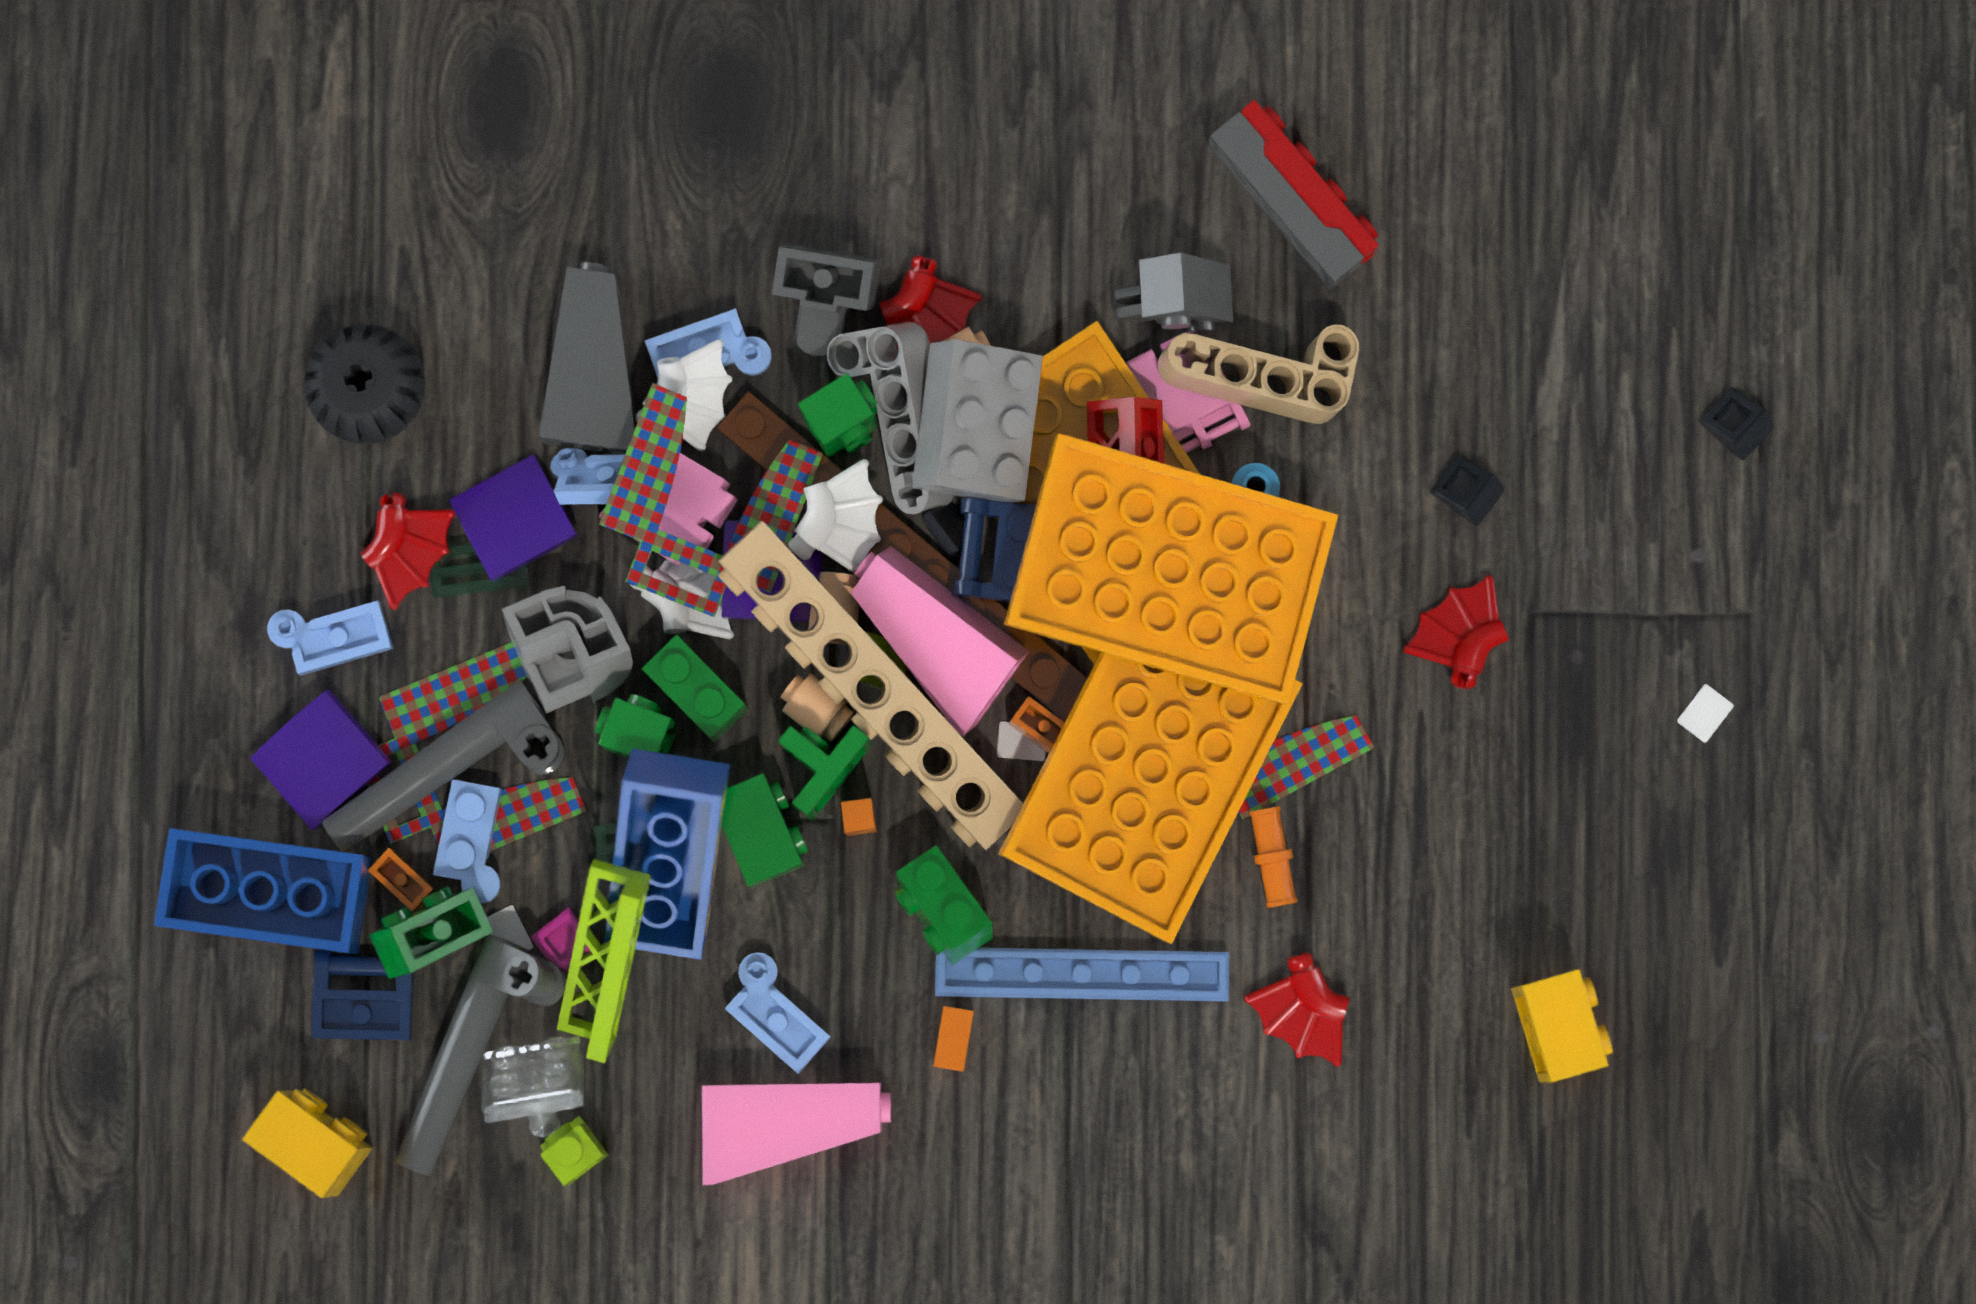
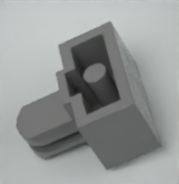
(826, 287)
(1179, 294)

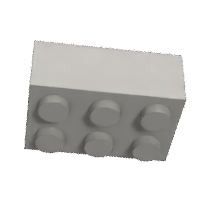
(977, 421)

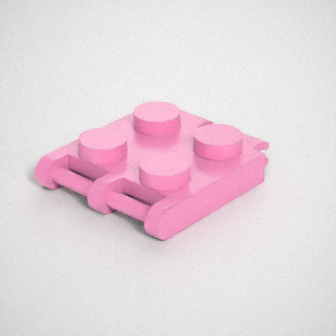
(1184, 410)
(693, 500)

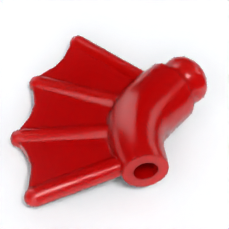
(929, 302)
(406, 546)
(1461, 632)
(1303, 1010)

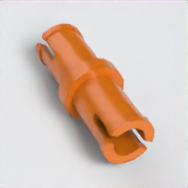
(1273, 856)

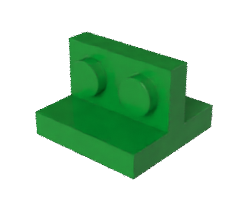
(828, 770)

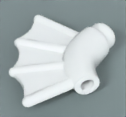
(703, 382)
(839, 518)
(678, 617)

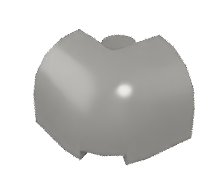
(568, 646)

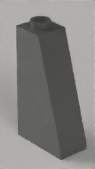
(590, 375)

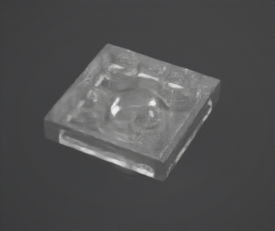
(534, 1082)

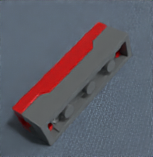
(1294, 194)

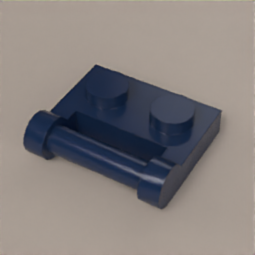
(1012, 535)
(359, 1012)

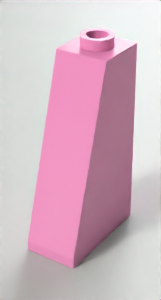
(938, 636)
(773, 1124)

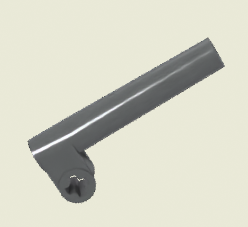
(507, 718)
(497, 973)

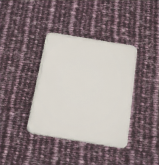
(1705, 713)
(1017, 746)
(509, 927)

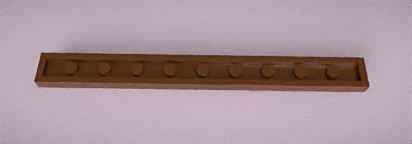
(1041, 673)

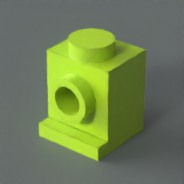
(572, 1151)

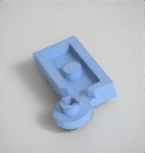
(748, 353)
(583, 477)
(331, 638)
(468, 838)
(773, 1016)

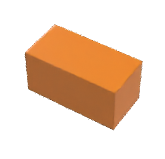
(1037, 724)
(859, 817)
(401, 879)
(953, 1038)

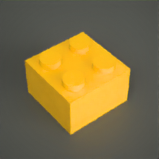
(1562, 1026)
(308, 1141)

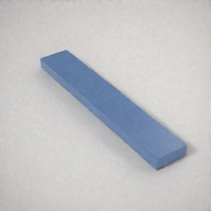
(1085, 974)

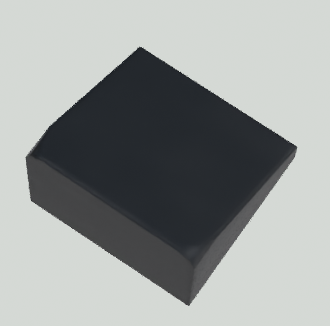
(1738, 423)
(1468, 489)
(946, 527)

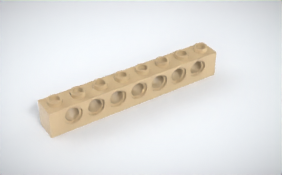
(997, 803)

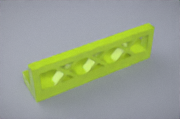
(616, 963)

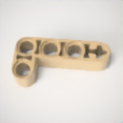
(1255, 366)

